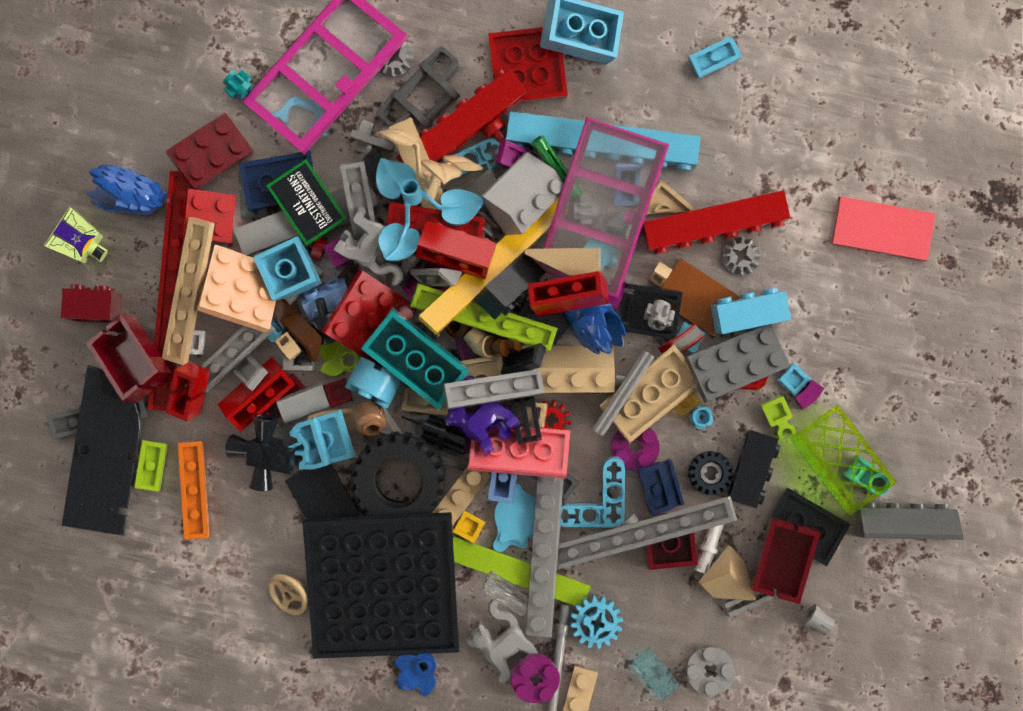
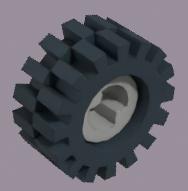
(699, 468)

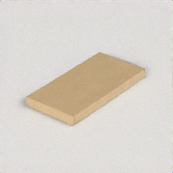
(657, 392)

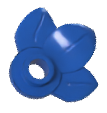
(414, 675)

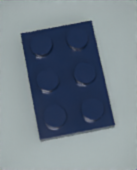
(261, 172)

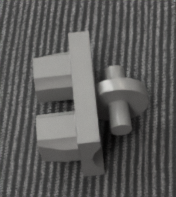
(363, 134)

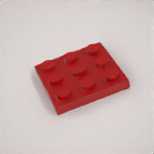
(536, 68)
(362, 311)

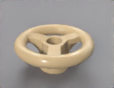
(291, 590)

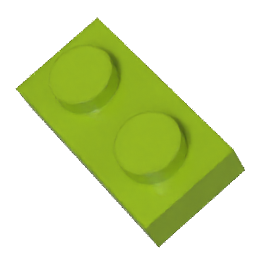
(151, 465)

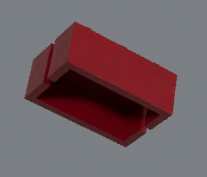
(129, 358)
(784, 560)

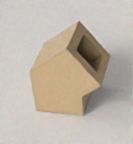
(660, 274)
(288, 346)

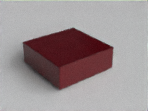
(337, 393)

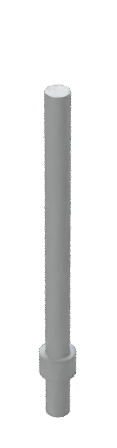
(562, 629)

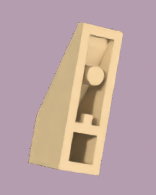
(569, 260)

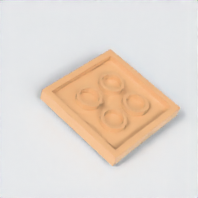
(236, 290)

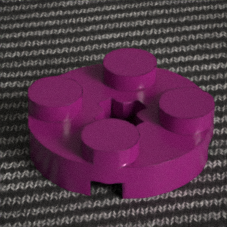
(644, 457)
(527, 668)

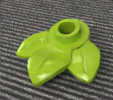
(335, 357)

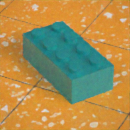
(414, 357)

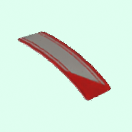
(684, 340)

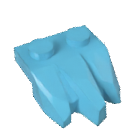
(322, 440)

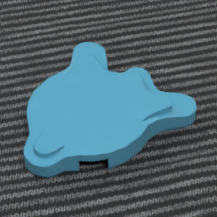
(515, 520)

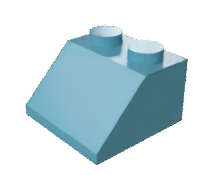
(287, 269)

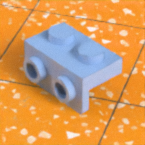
(331, 292)

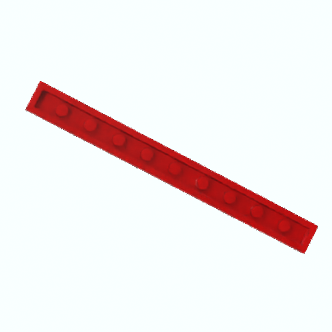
(170, 265)

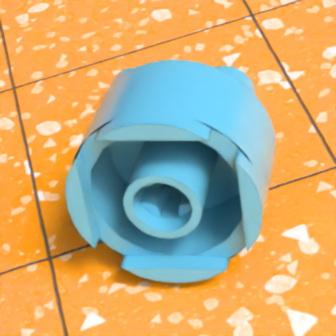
(373, 382)

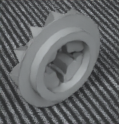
(397, 68)
(730, 258)

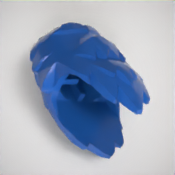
(125, 191)
(596, 327)

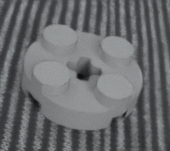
(712, 684)

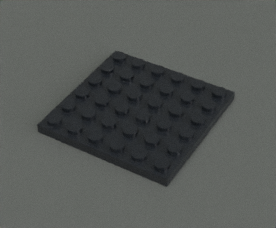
(381, 585)

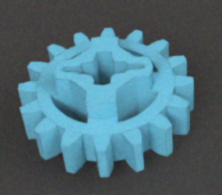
(605, 625)

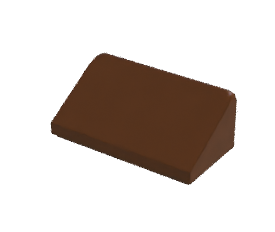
(303, 335)

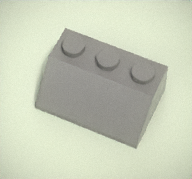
(522, 194)

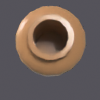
(369, 418)

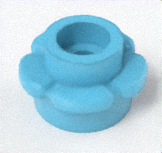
(706, 421)

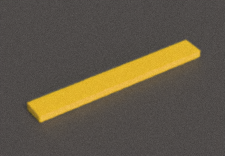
(507, 250)

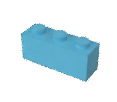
(750, 311)

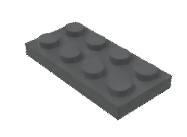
(737, 362)

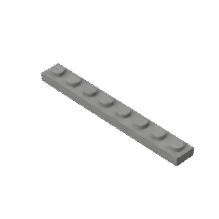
(646, 532)
(544, 557)

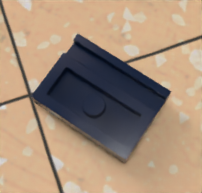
(660, 486)

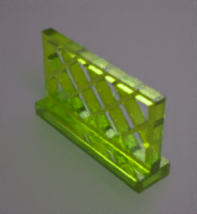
(825, 472)

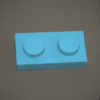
(715, 57)

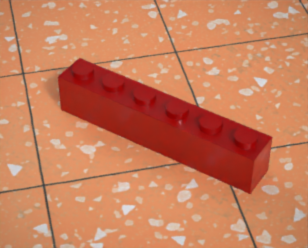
(472, 115)
(716, 221)

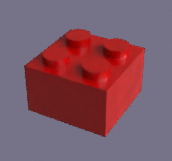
(210, 207)

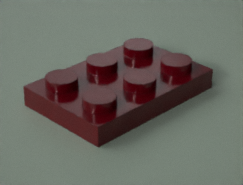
(209, 151)

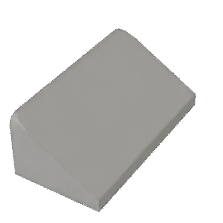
(436, 276)

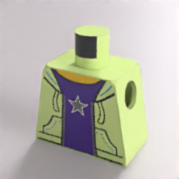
(77, 238)

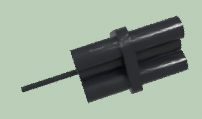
(443, 436)

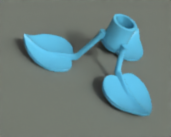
(399, 178)

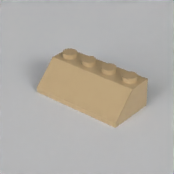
(577, 371)

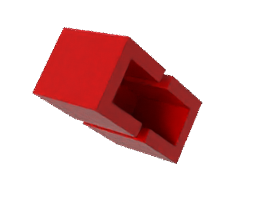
(187, 400)

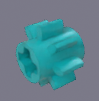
(237, 84)

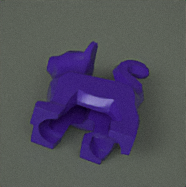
(482, 421)

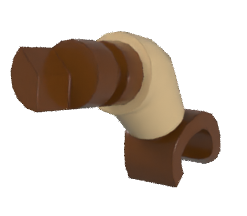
(481, 342)

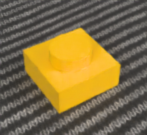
(469, 526)

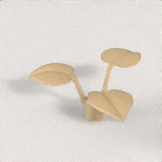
(437, 171)

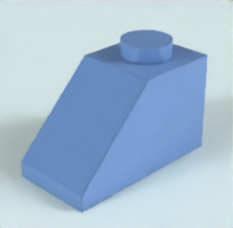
(502, 487)

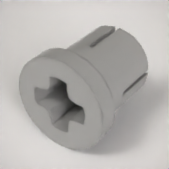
(818, 620)

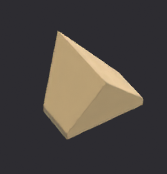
(728, 577)

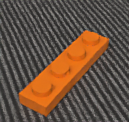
(193, 490)

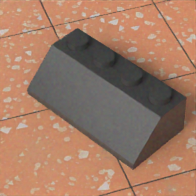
(908, 523)

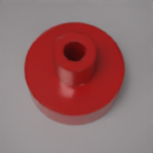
(495, 129)
(317, 248)

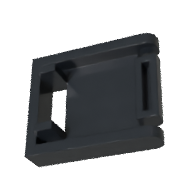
(636, 303)

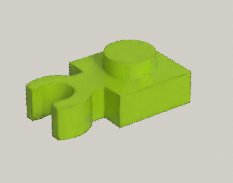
(777, 414)

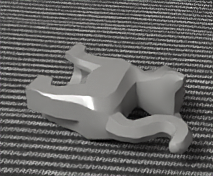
(367, 248)
(505, 645)

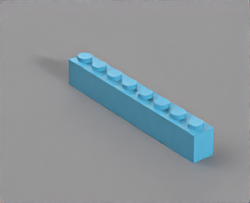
(565, 133)

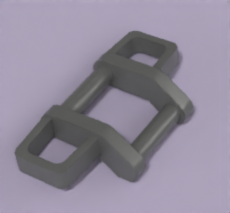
(442, 81)

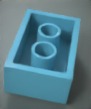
(582, 30)

